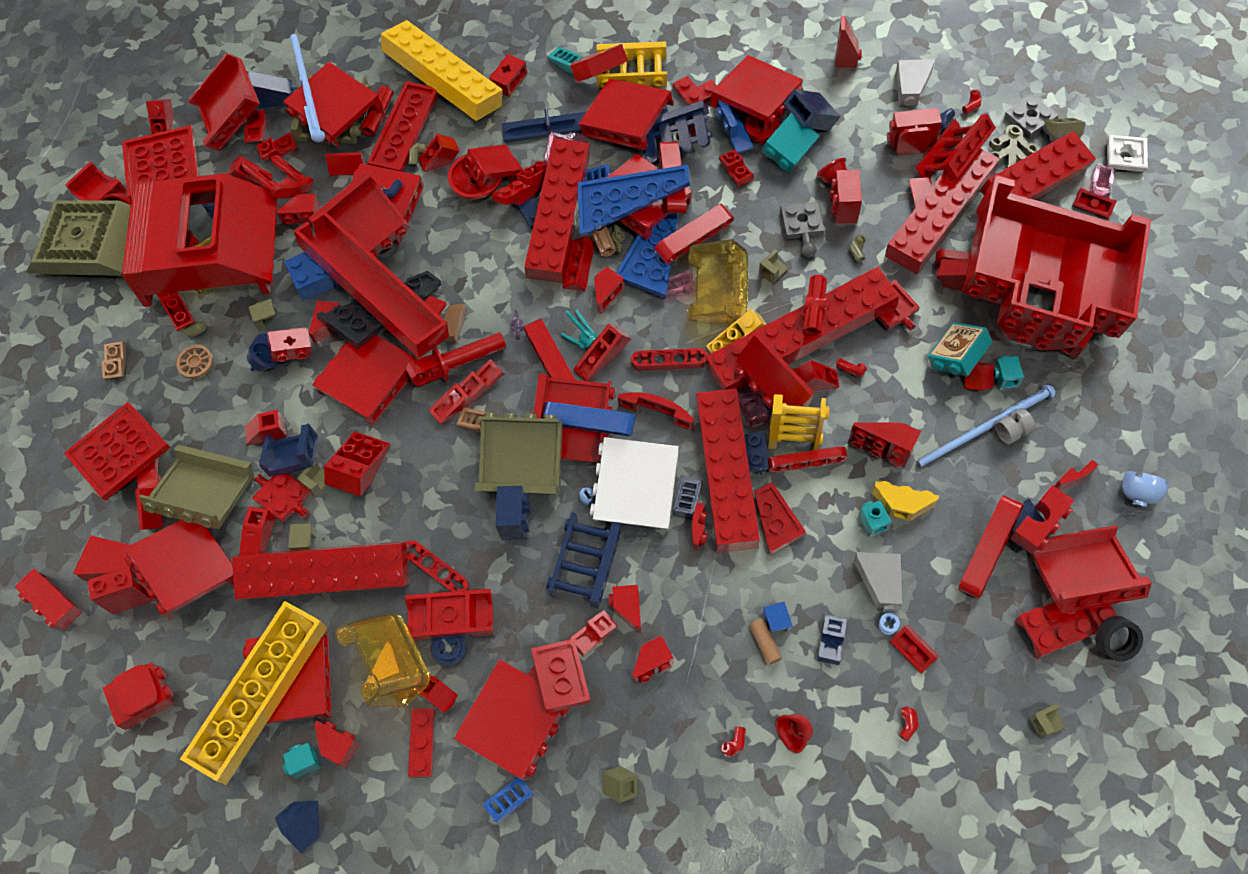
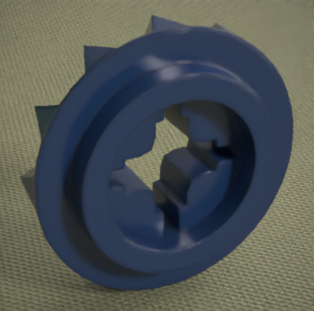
(438, 648)

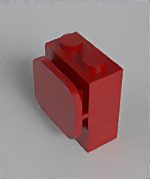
(914, 130)
(138, 695)

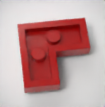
(691, 93)

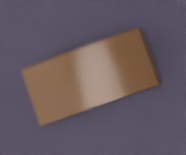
(114, 361)

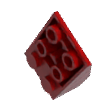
(885, 440)
(355, 463)

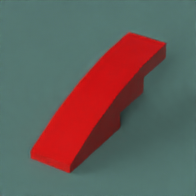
(466, 392)

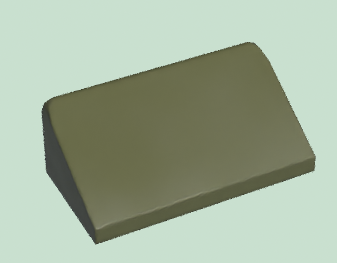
(1065, 126)

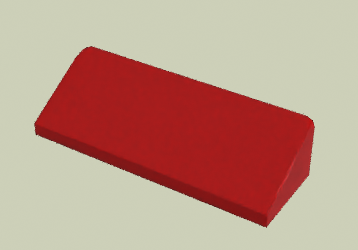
(579, 264)

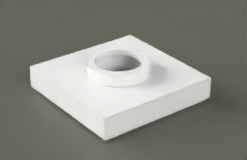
(1134, 146)

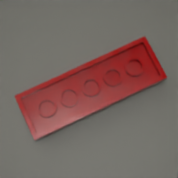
(403, 126)

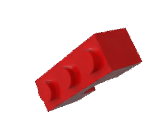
(1032, 533)

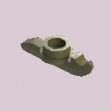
(617, 237)

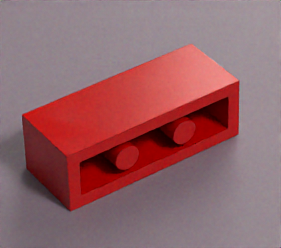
(47, 600)

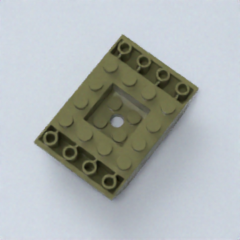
(94, 250)

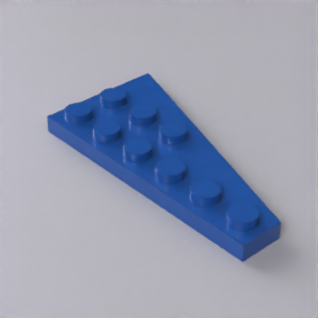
(618, 196)
(642, 264)

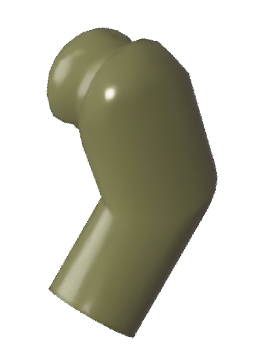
(414, 152)
(856, 247)
(194, 329)

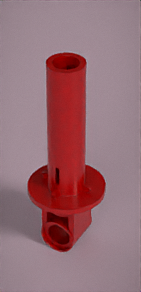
(438, 365)

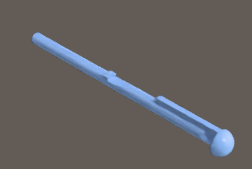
(316, 134)
(1046, 392)

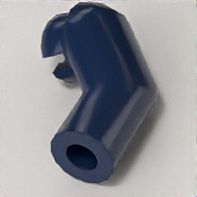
(945, 116)
(394, 189)

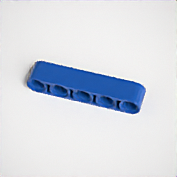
(592, 418)

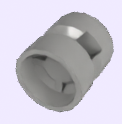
(1015, 426)

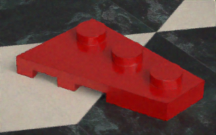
(777, 518)

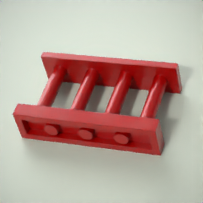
(963, 153)

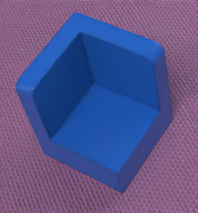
(777, 617)

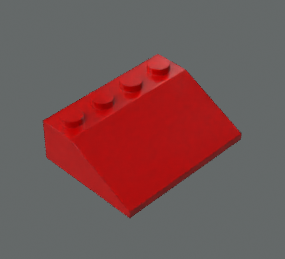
(771, 375)

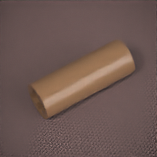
(765, 641)

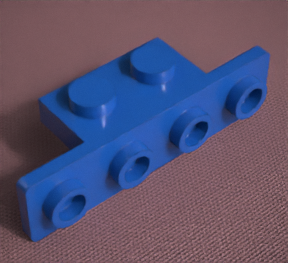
(733, 127)

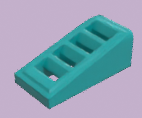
(562, 63)

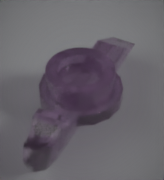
(516, 325)

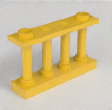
(640, 52)
(779, 430)

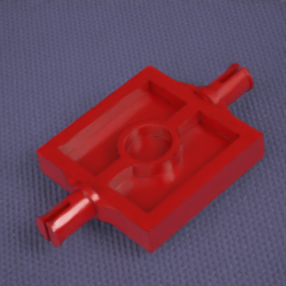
(902, 313)
(282, 496)

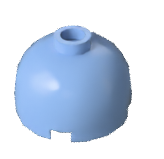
(1144, 488)

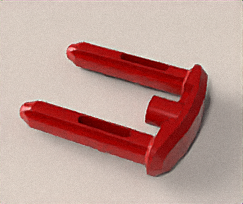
(287, 187)

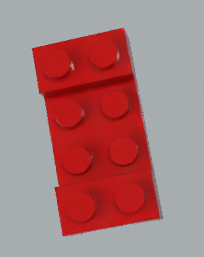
(450, 614)
(1056, 630)

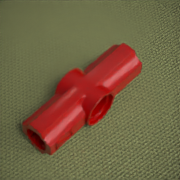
(374, 118)
(815, 305)

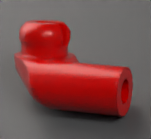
(912, 723)
(736, 745)

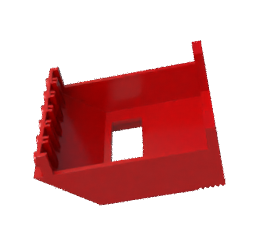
(158, 230)

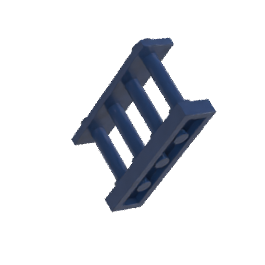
(599, 573)

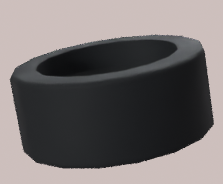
(1132, 645)

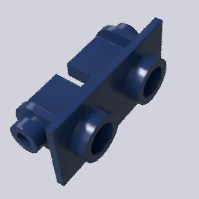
(757, 452)

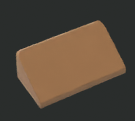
(454, 317)

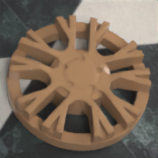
(195, 362)

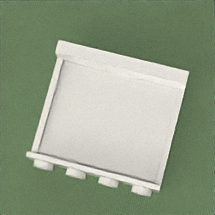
(635, 483)

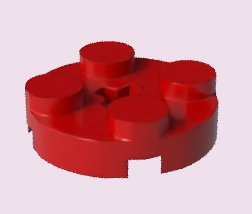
(757, 133)

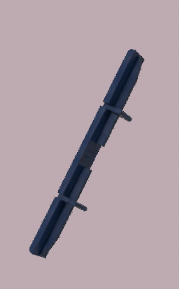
(541, 127)

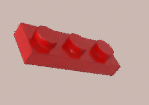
(421, 743)

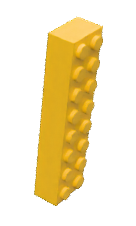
(441, 70)
(254, 693)

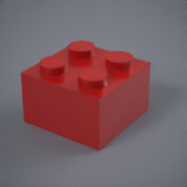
(846, 196)

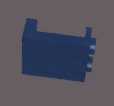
(289, 453)

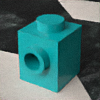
(1008, 372)
(874, 518)
(300, 760)

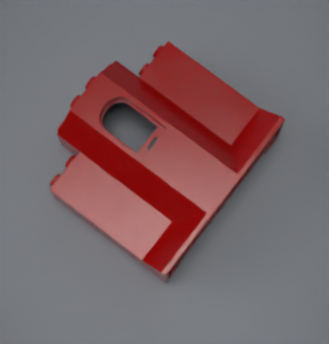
(1081, 258)

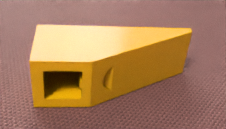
(743, 326)

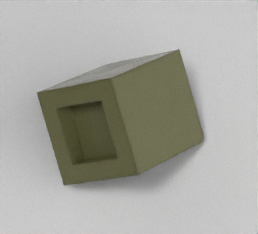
(772, 268)
(261, 312)
(313, 479)
(301, 536)
(1047, 721)
(620, 784)

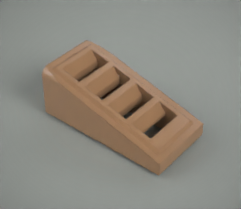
(470, 426)

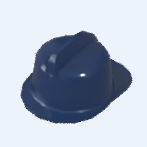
(259, 355)

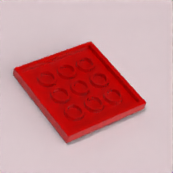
(160, 157)
(116, 451)

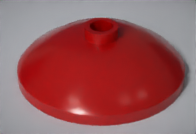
(465, 186)

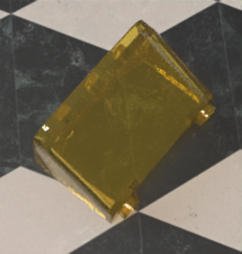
(719, 282)
(390, 659)

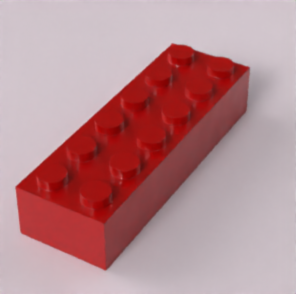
(1047, 167)

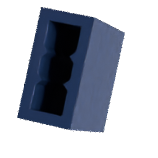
(812, 110)

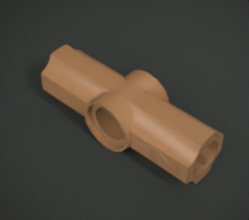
(604, 242)

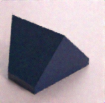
(300, 824)

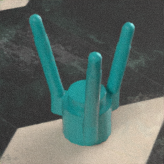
(587, 335)

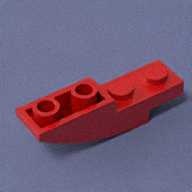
(524, 187)

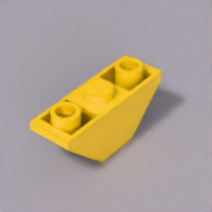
(903, 501)

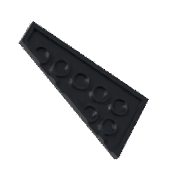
(358, 324)

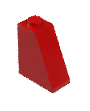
(953, 273)

